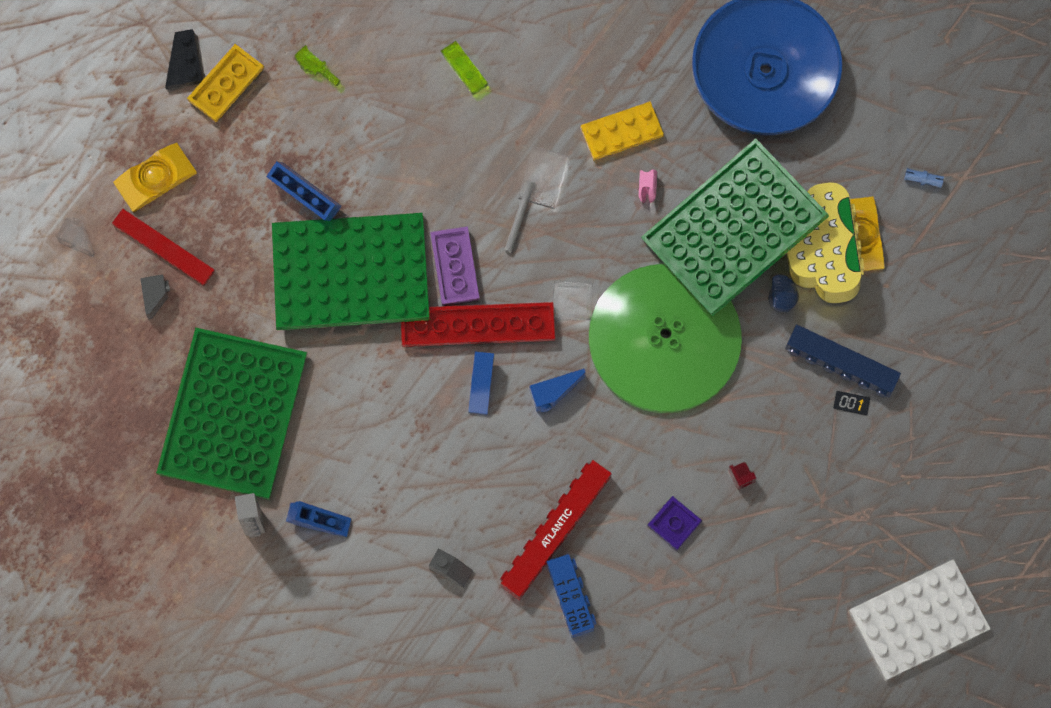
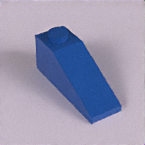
(550, 392)
(317, 519)

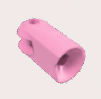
(647, 185)

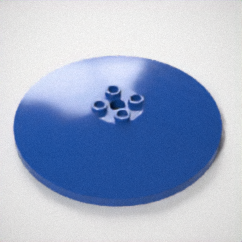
(772, 33)

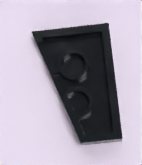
(184, 61)

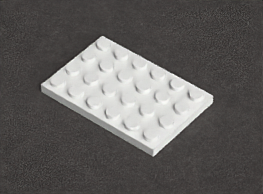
(919, 620)

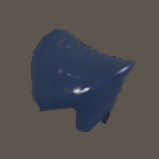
(783, 294)

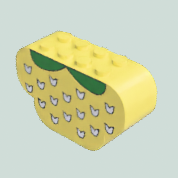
(830, 253)

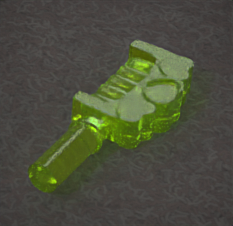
(311, 64)

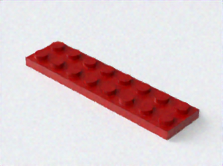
(482, 325)

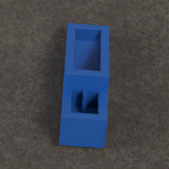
(481, 383)

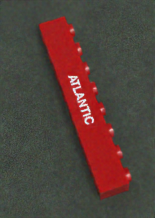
(555, 530)

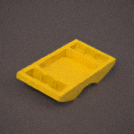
(154, 176)
(868, 234)

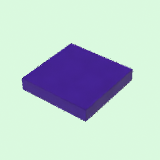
(674, 523)

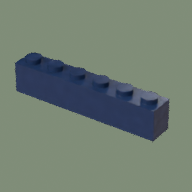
(842, 361)

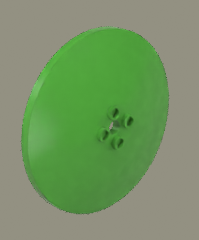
(656, 370)

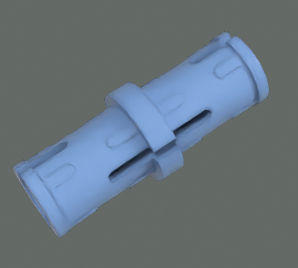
(924, 177)

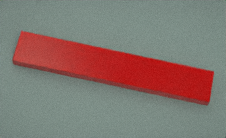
(163, 247)

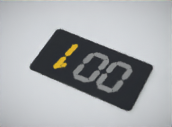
(851, 403)

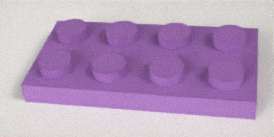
(454, 266)

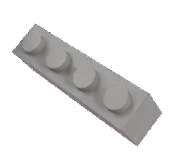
(250, 515)

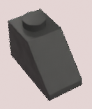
(154, 293)
(450, 568)

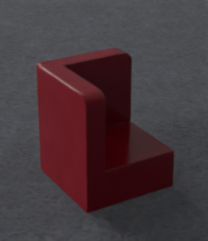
(741, 475)

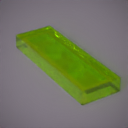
(464, 67)

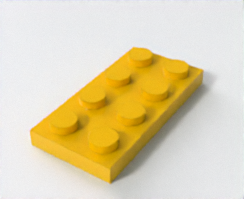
(225, 83)
(621, 131)

